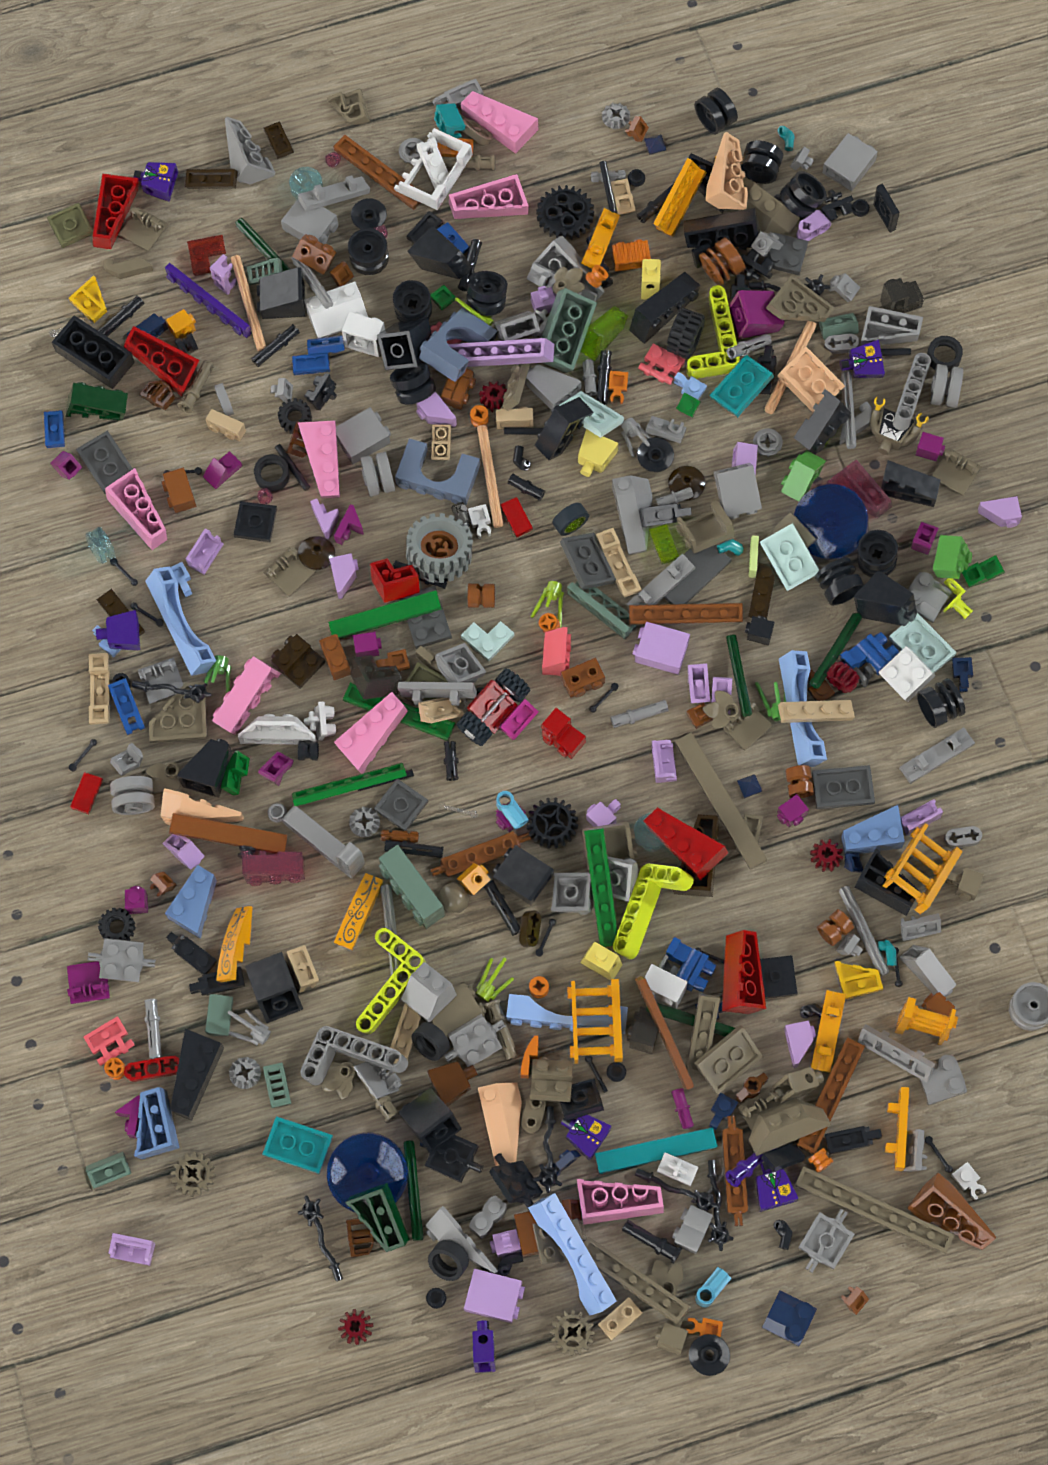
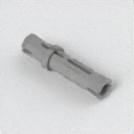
(738, 350)
(631, 716)
(152, 1020)

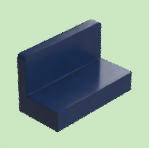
(153, 325)

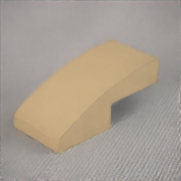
(623, 197)

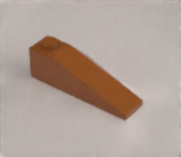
(946, 1208)

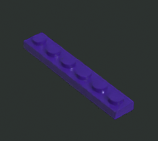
(211, 303)

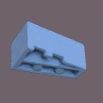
(879, 832)
(192, 902)
(156, 1124)

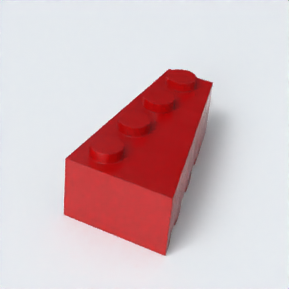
(113, 206)
(162, 359)
(689, 845)
(742, 974)

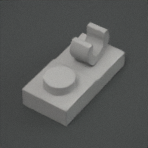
(666, 429)
(920, 927)
(914, 1149)

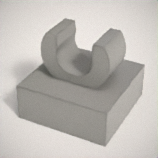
(801, 159)
(283, 389)
(849, 946)

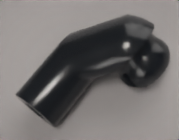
(519, 460)
(811, 1010)
(785, 1233)
(507, 1262)

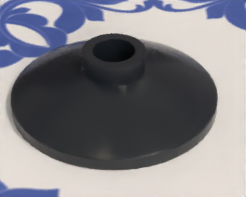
(366, 208)
(660, 448)
(707, 1364)

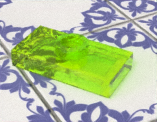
(664, 544)

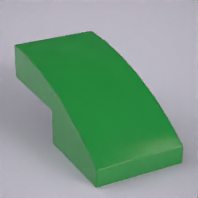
(983, 572)
(234, 771)

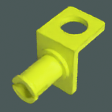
(957, 603)

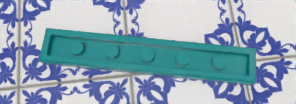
(654, 1150)

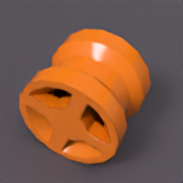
(596, 276)
(477, 419)
(547, 620)
(539, 992)
(113, 1064)
(820, 1160)

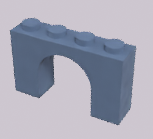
(460, 326)
(455, 488)

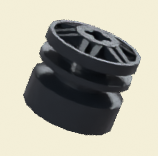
(412, 294)
(878, 544)
(839, 581)
(941, 703)

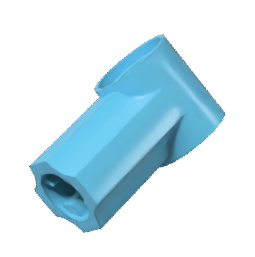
(511, 811)
(713, 1286)

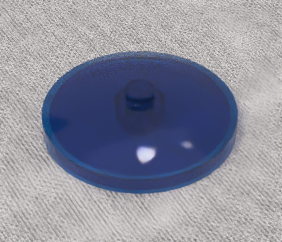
(834, 518)
(365, 1163)

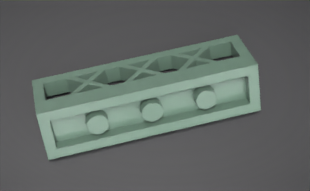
(600, 611)

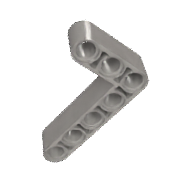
(346, 858)
(352, 1049)

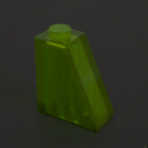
(603, 332)

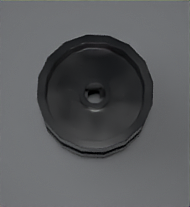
(716, 111)
(761, 161)
(803, 194)
(368, 251)
(486, 292)
(413, 384)

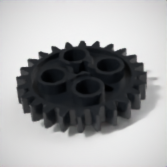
(565, 212)

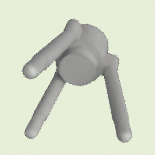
(631, 429)
(259, 1033)

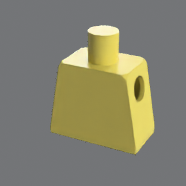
(650, 275)
(596, 453)
(602, 961)

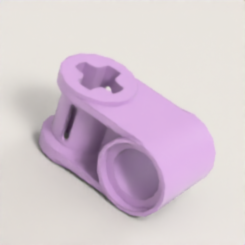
(813, 226)

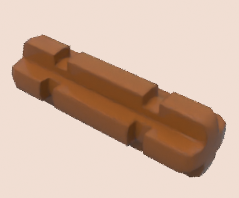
(397, 835)

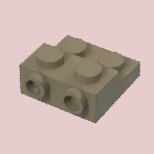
(551, 1079)

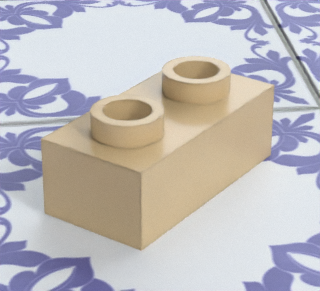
(514, 417)
(226, 425)
(620, 1319)

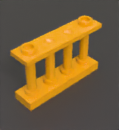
(940, 871)
(925, 1021)
(613, 1030)

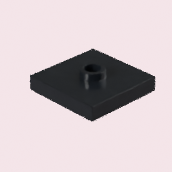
(886, 208)
(255, 521)
(778, 977)
(584, 1100)

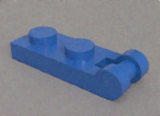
(126, 705)

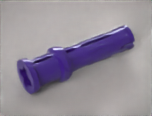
(743, 1169)

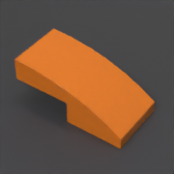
(530, 1053)

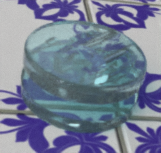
(304, 180)
(100, 545)
(644, 837)

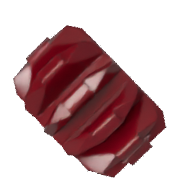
(490, 391)
(842, 677)
(834, 855)
(348, 1326)

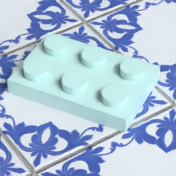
(603, 418)
(789, 556)
(924, 643)

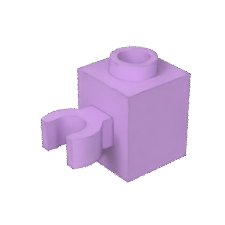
(543, 299)
(600, 815)
(505, 1243)

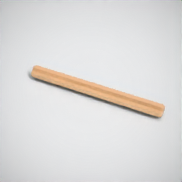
(248, 302)
(780, 386)
(490, 476)

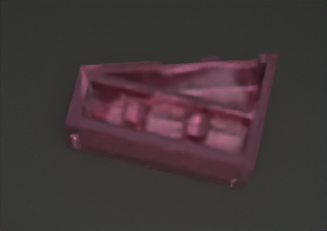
(860, 482)
(273, 868)

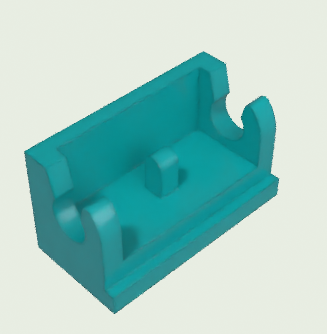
(449, 119)

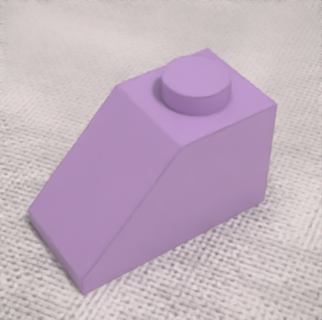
(435, 411)
(1002, 511)
(344, 572)
(184, 850)
(799, 1039)

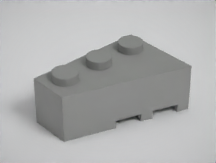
(890, 327)

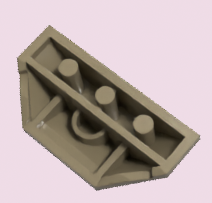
(770, 212)
(785, 1124)

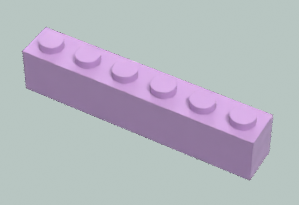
(506, 352)

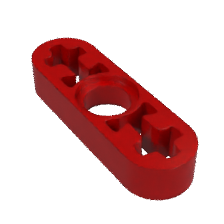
(139, 1075)

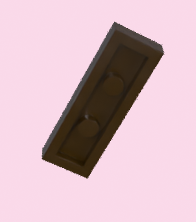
(211, 178)
(762, 590)
(113, 606)

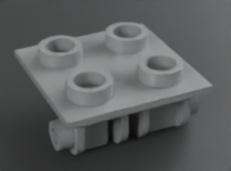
(161, 673)
(378, 1080)

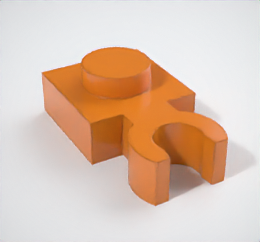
(618, 384)
(707, 1326)

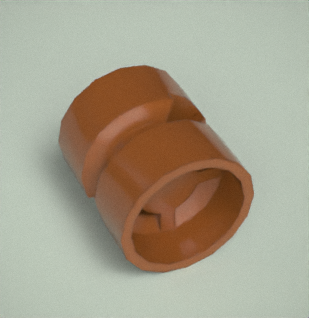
(481, 595)
(799, 781)
(835, 927)

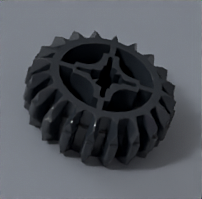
(538, 814)

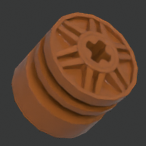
(718, 264)

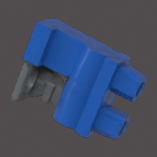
(872, 652)
(691, 963)

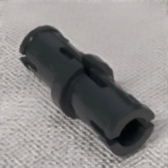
(526, 487)
(451, 761)

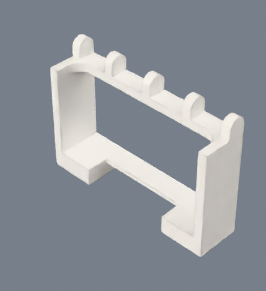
(441, 191)

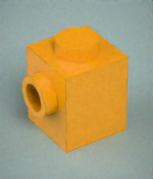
(181, 324)
(474, 878)

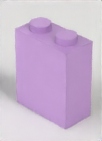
(661, 647)
(494, 1296)

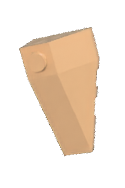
(725, 183)
(181, 804)
(502, 1115)

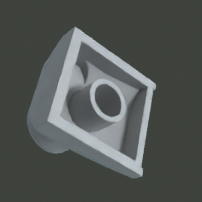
(928, 595)
(459, 665)
(623, 877)
(572, 893)
(945, 1080)

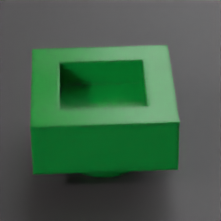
(443, 297)
(688, 405)

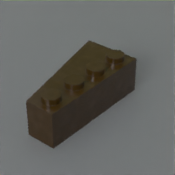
(709, 826)

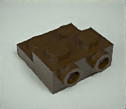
(297, 660)

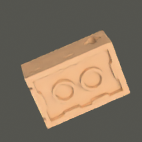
(808, 378)

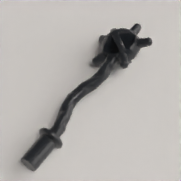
(815, 285)
(196, 692)
(548, 1175)
(702, 1200)
(311, 1212)
(719, 1232)

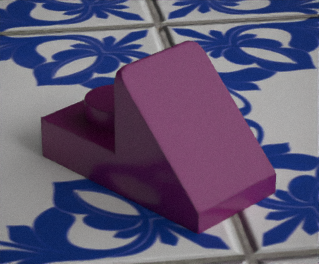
(221, 470)
(349, 522)
(924, 538)
(275, 768)
(130, 1110)

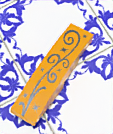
(358, 911)
(235, 939)

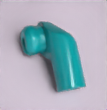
(788, 136)
(731, 545)
(890, 952)

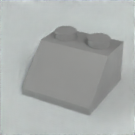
(427, 992)

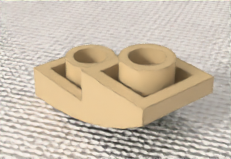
(441, 442)

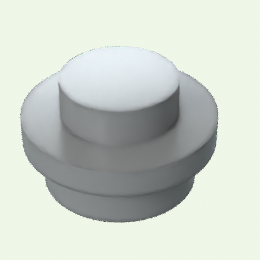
(276, 812)

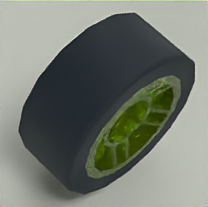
(570, 519)

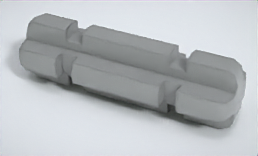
(621, 174)

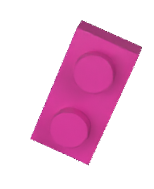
(518, 719)

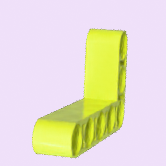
(723, 337)
(642, 904)
(393, 981)

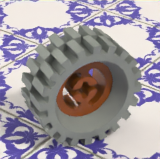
(429, 537)

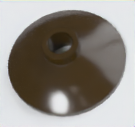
(697, 483)
(316, 559)

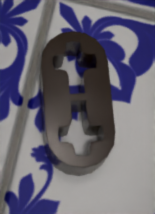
(530, 928)

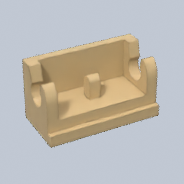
(438, 710)
(301, 968)

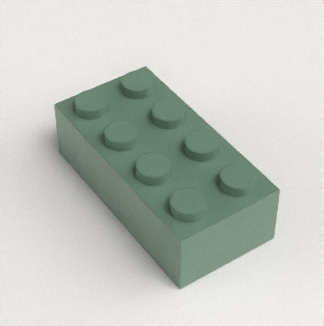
(568, 327)
(411, 886)

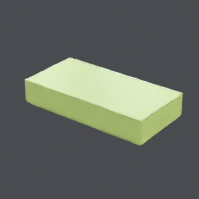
(753, 556)

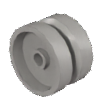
(947, 386)
(377, 474)
(132, 795)
(1021, 1006)

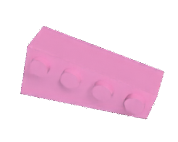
(504, 123)
(491, 199)
(321, 447)
(136, 507)
(244, 695)
(371, 732)
(617, 1201)

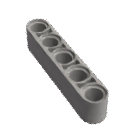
(911, 391)

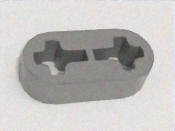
(841, 343)
(223, 399)
(962, 832)

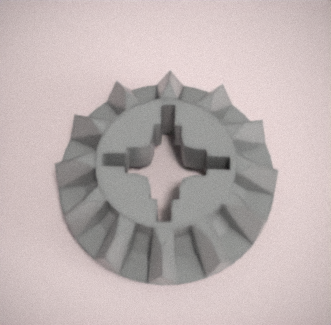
(616, 122)
(406, 146)
(773, 437)
(358, 828)
(253, 1076)

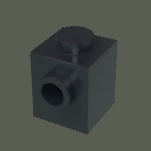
(760, 630)

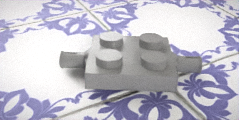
(121, 960)
(475, 1040)
(826, 1240)

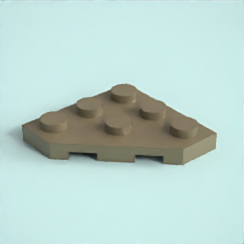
(799, 303)
(180, 719)

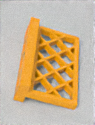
(679, 198)

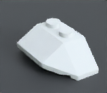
(276, 730)

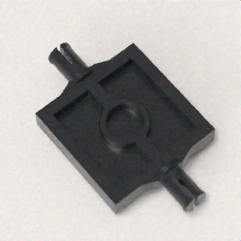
(454, 1158)
(515, 1181)

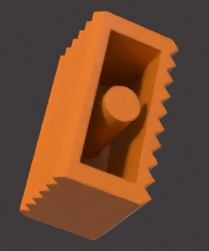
(630, 255)

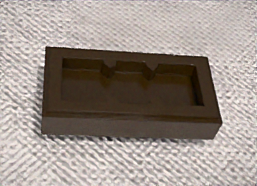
(278, 140)

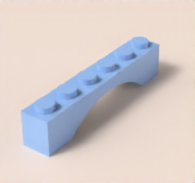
(194, 652)
(795, 674)
(524, 1010)
(592, 1287)

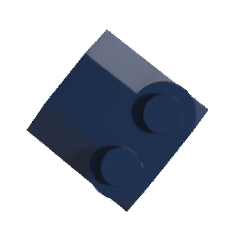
(789, 1318)

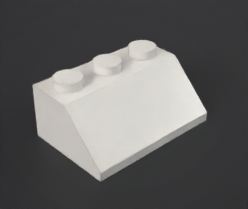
(331, 320)

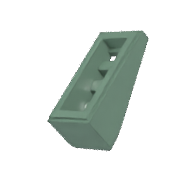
(276, 262)
(272, 1068)

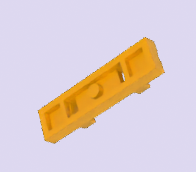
(600, 238)
(828, 1031)
(899, 1147)

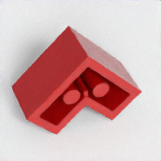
(392, 582)
(560, 733)

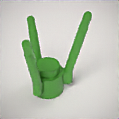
(219, 667)
(774, 711)

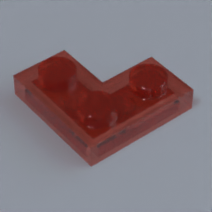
(202, 249)

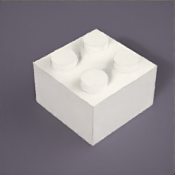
(361, 333)
(907, 674)
(665, 986)

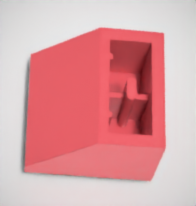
(556, 651)

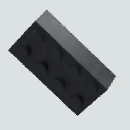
(93, 352)

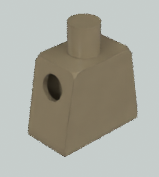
(797, 1084)

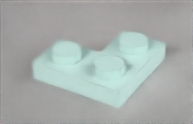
(487, 644)

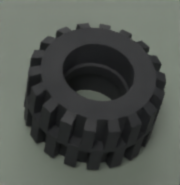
(685, 333)

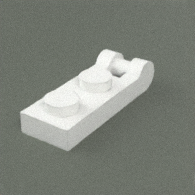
(433, 162)

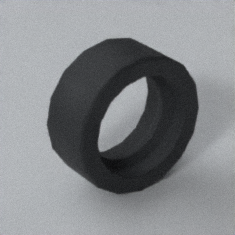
(949, 342)
(268, 460)
(430, 1041)
(443, 1270)

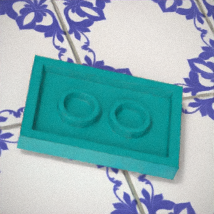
(741, 385)
(297, 1145)

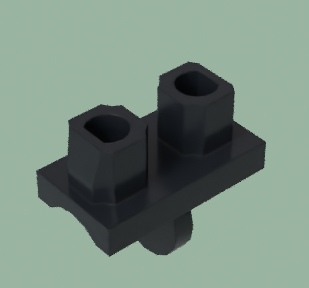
(844, 204)
(751, 260)
(323, 392)

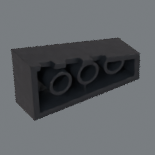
(738, 227)
(663, 306)
(195, 1068)

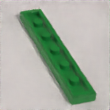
(385, 615)
(440, 729)
(348, 784)
(601, 886)

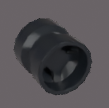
(189, 341)
(308, 750)

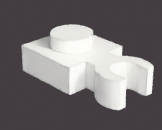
(480, 518)
(968, 1178)

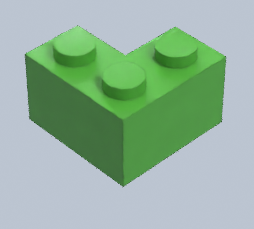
(802, 474)
(951, 557)

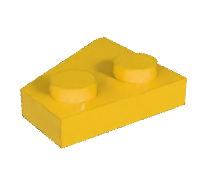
(89, 300)
(857, 980)

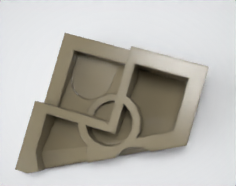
(351, 106)

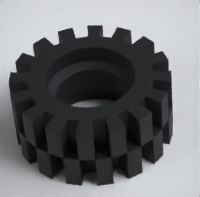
(292, 406)
(117, 914)

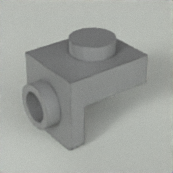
(765, 242)
(844, 286)
(127, 760)

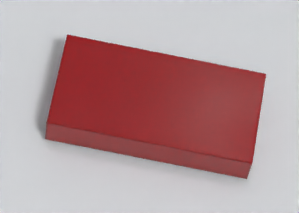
(516, 517)
(86, 793)

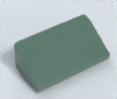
(839, 325)
(217, 1016)
(108, 1170)

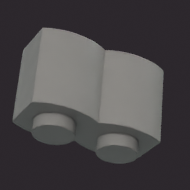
(484, 1221)
(693, 1229)

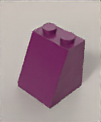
(751, 315)

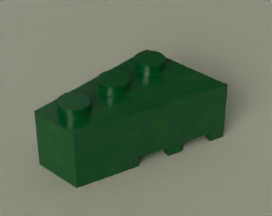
(96, 401)
(381, 1216)

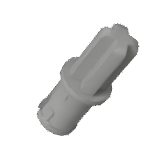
(589, 377)
(676, 497)

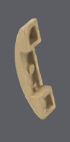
(612, 550)
(99, 691)

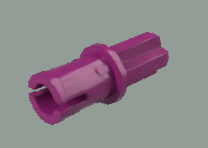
(682, 1108)

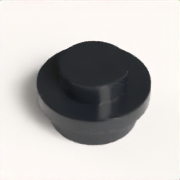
(636, 178)
(860, 208)
(616, 1071)
(436, 1298)

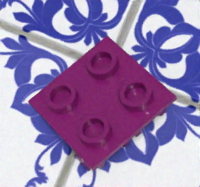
(86, 984)

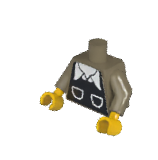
(887, 434)

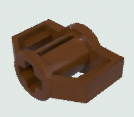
(158, 394)
(294, 441)
(751, 1087)
(354, 1238)

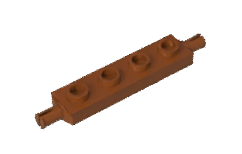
(479, 854)
(733, 1153)

